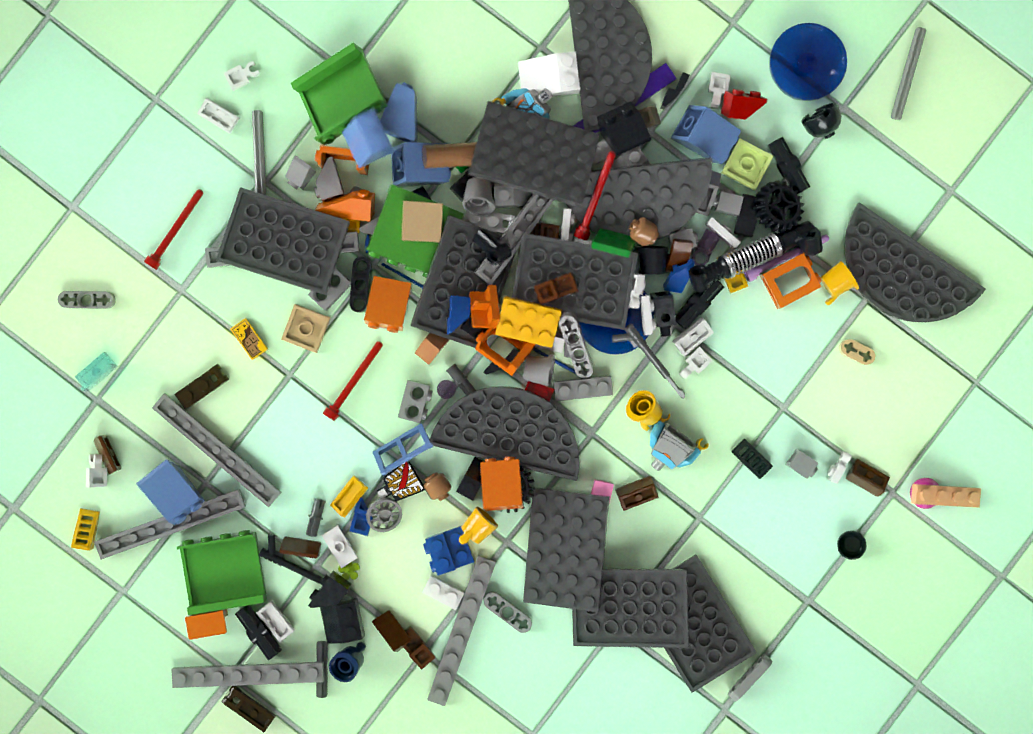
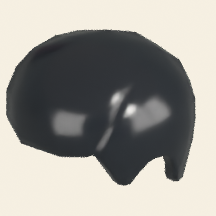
(851, 545)

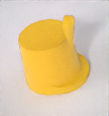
(838, 281)
(644, 409)
(477, 526)

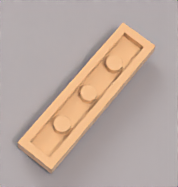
(945, 495)

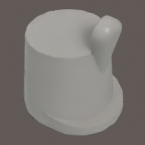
(479, 196)
(539, 369)

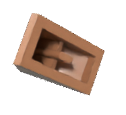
(431, 347)

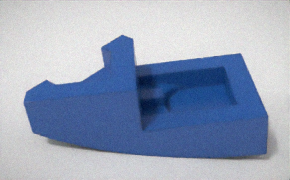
(678, 278)
(458, 312)
(359, 523)

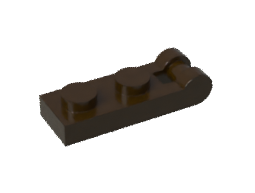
(201, 387)
(248, 709)

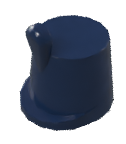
(347, 663)

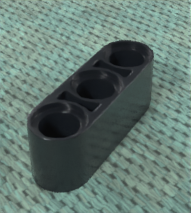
(356, 276)

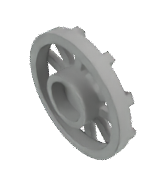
(384, 514)

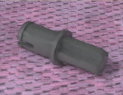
(460, 379)
(315, 517)

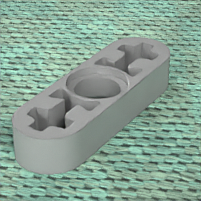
(72, 304)
(516, 624)
(750, 677)

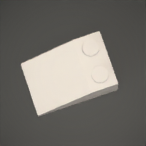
(555, 72)

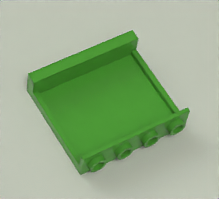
(339, 92)
(388, 233)
(222, 572)

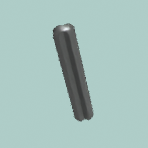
(322, 655)

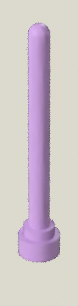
(752, 274)

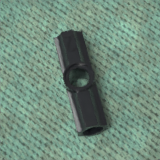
(788, 165)
(697, 305)
(258, 632)

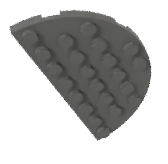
(610, 55)
(659, 191)
(901, 273)
(510, 424)

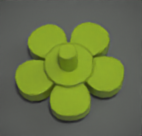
(348, 571)

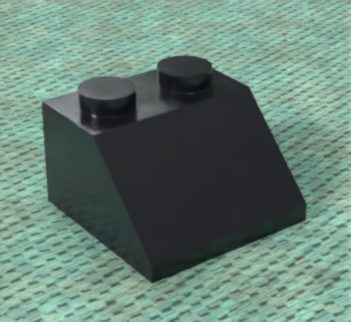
(623, 128)
(343, 622)

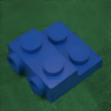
(447, 551)

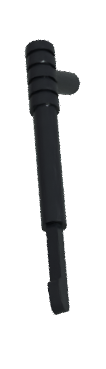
(277, 558)

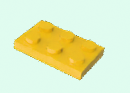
(528, 321)

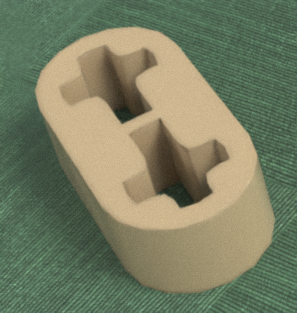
(855, 355)

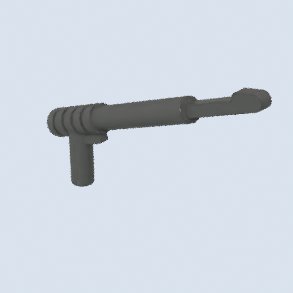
(637, 340)

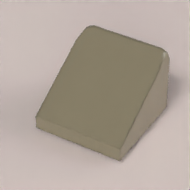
(650, 116)

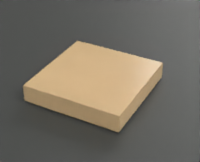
(422, 221)
(305, 328)

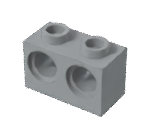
(333, 293)
(410, 400)

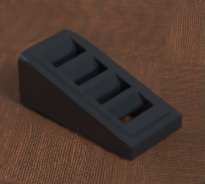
(762, 459)

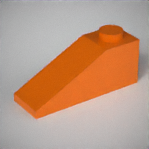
(354, 205)

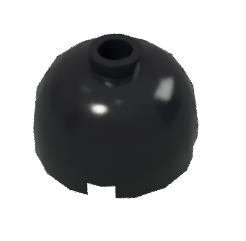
(823, 121)

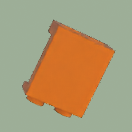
(387, 304)
(501, 484)

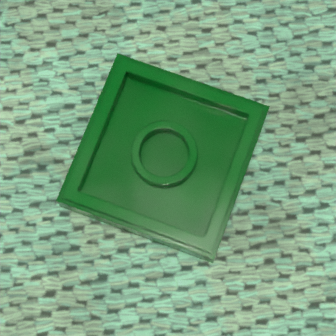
(613, 243)

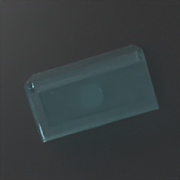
(95, 372)

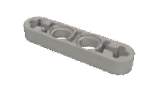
(578, 344)

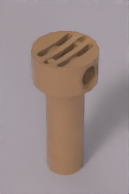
(448, 155)

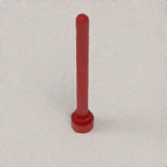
(583, 231)
(154, 259)
(333, 410)

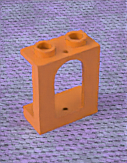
(337, 153)
(781, 301)
(483, 348)

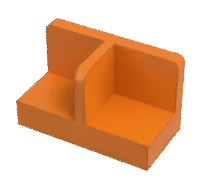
(485, 308)
(206, 624)

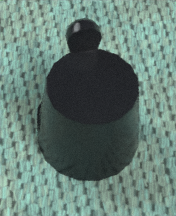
(652, 259)

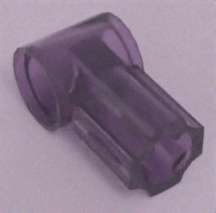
(706, 246)

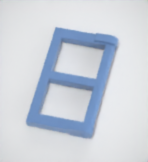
(398, 441)

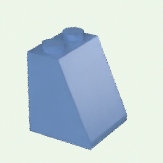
(401, 114)
(706, 133)
(367, 139)
(409, 168)
(171, 492)

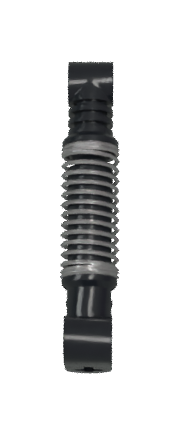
(804, 236)

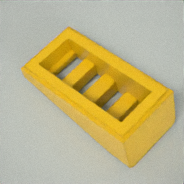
(92, 531)

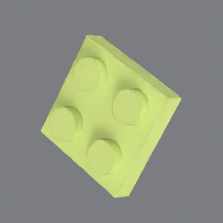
(747, 164)

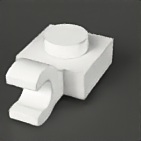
(718, 85)
(697, 361)
(96, 475)

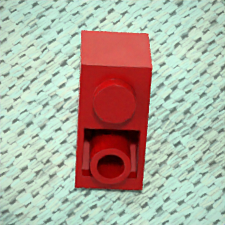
(740, 104)

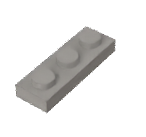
(583, 388)

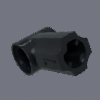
(495, 251)

